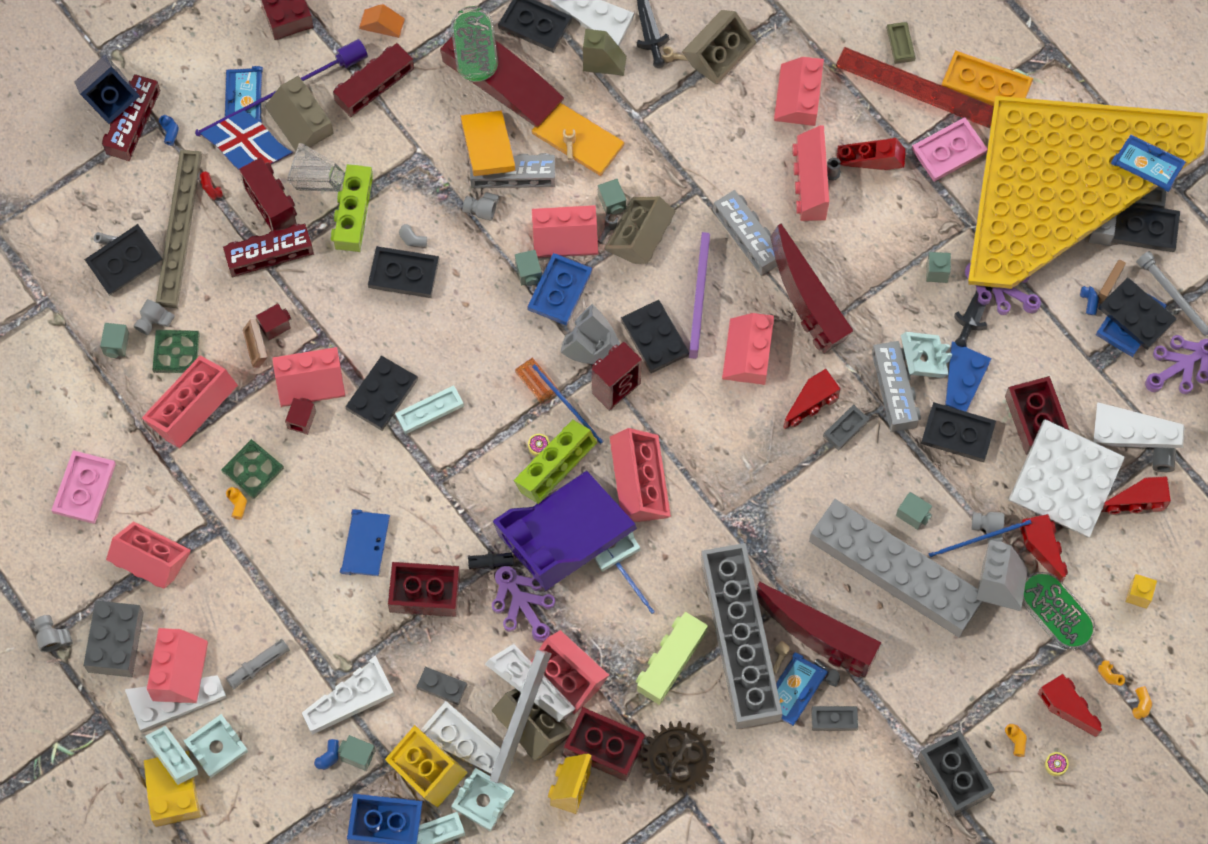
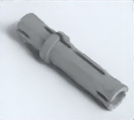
(252, 667)

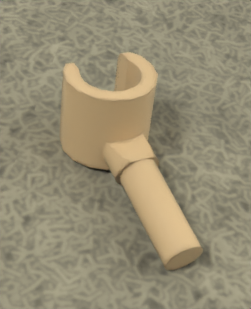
(669, 58)
(569, 140)
(782, 649)

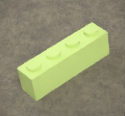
(671, 658)

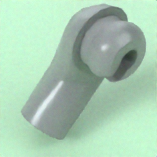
(103, 238)
(410, 238)

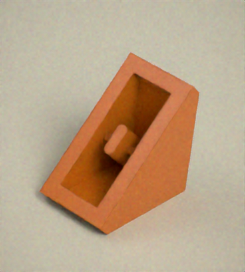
(382, 21)

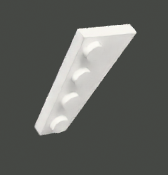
(598, 16)
(1132, 429)
(514, 668)
(358, 693)
(154, 713)
(461, 738)

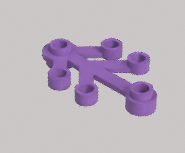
(1000, 300)
(1183, 362)
(521, 600)

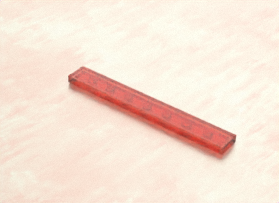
(916, 87)

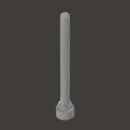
(1148, 263)

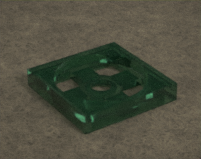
(160, 336)
(265, 479)

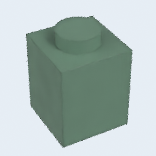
(612, 197)
(938, 267)
(528, 268)
(114, 340)
(914, 511)
(356, 752)

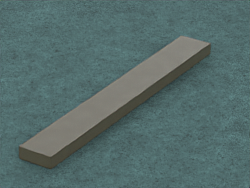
(178, 228)

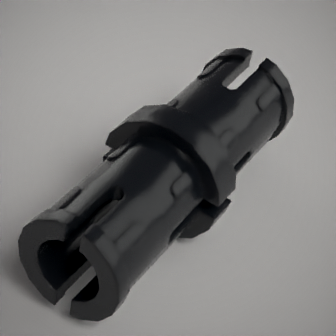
(490, 560)

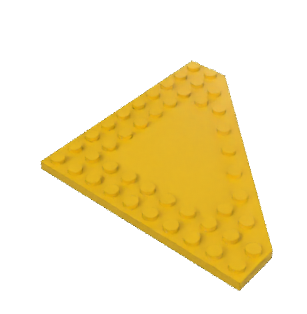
(1055, 181)

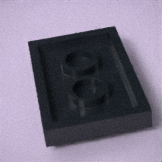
(535, 23)
(1147, 227)
(123, 259)
(403, 272)
(1137, 313)
(654, 336)
(381, 393)
(958, 432)

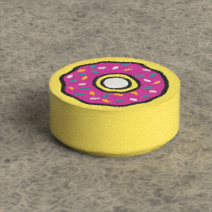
(537, 443)
(1056, 764)

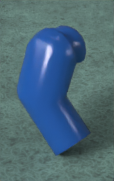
(171, 129)
(1092, 297)
(330, 757)

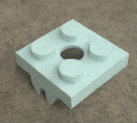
(930, 345)
(622, 550)
(220, 731)
(478, 784)

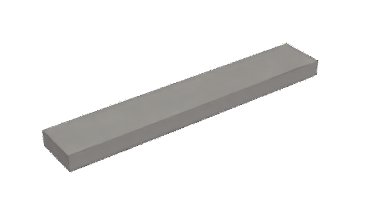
(520, 716)

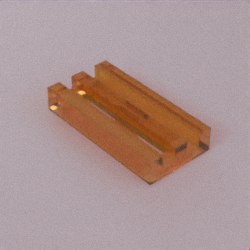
(546, 394)

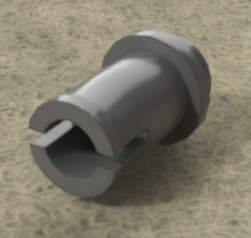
(833, 168)

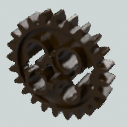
(695, 768)

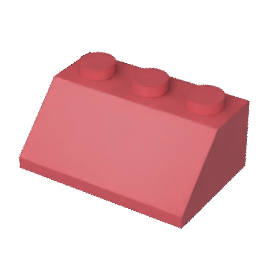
(799, 91)
(565, 231)
(748, 348)
(309, 376)
(147, 554)
(176, 666)
(572, 670)

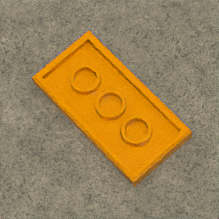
(984, 79)
(487, 143)
(593, 145)

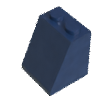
(106, 89)

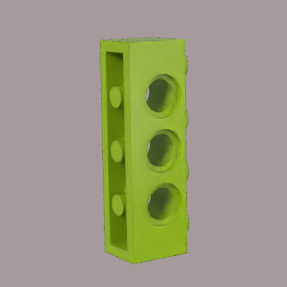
(352, 238)
(555, 461)

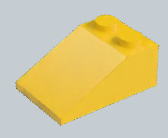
(426, 766)
(571, 783)
(166, 799)

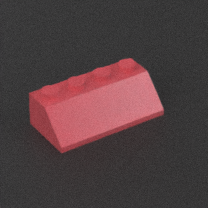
(812, 175)
(190, 401)
(640, 475)

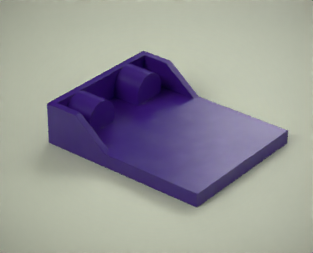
(564, 529)

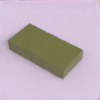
(900, 42)

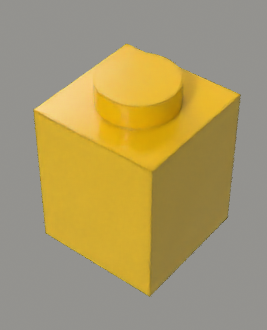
(1141, 591)

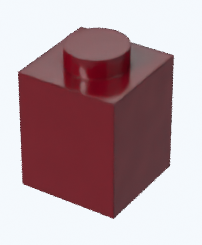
(274, 321)
(300, 415)

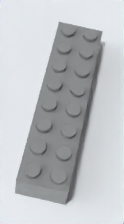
(896, 567)
(741, 636)

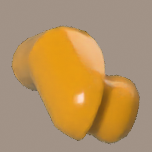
(238, 500)
(1111, 678)
(1144, 705)
(1018, 737)

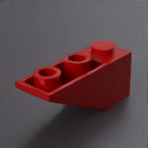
(876, 154)
(816, 393)
(1147, 494)
(1041, 543)
(1064, 702)

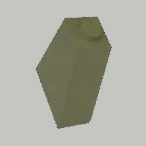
(602, 54)

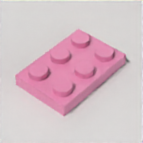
(949, 149)
(83, 487)

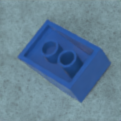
(383, 820)

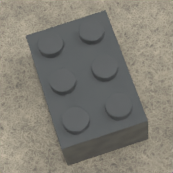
(113, 638)
(956, 773)

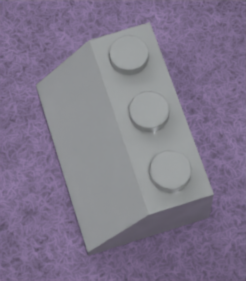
(1002, 576)

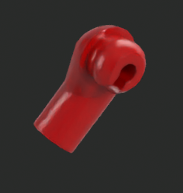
(207, 185)

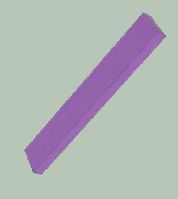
(699, 295)

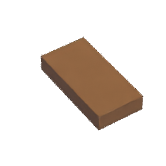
(1111, 280)
(254, 343)

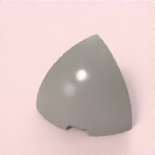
(590, 337)

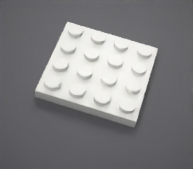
(1066, 478)

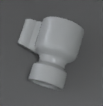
(483, 208)
(152, 313)
(991, 522)
(48, 637)

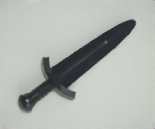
(652, 38)
(971, 318)

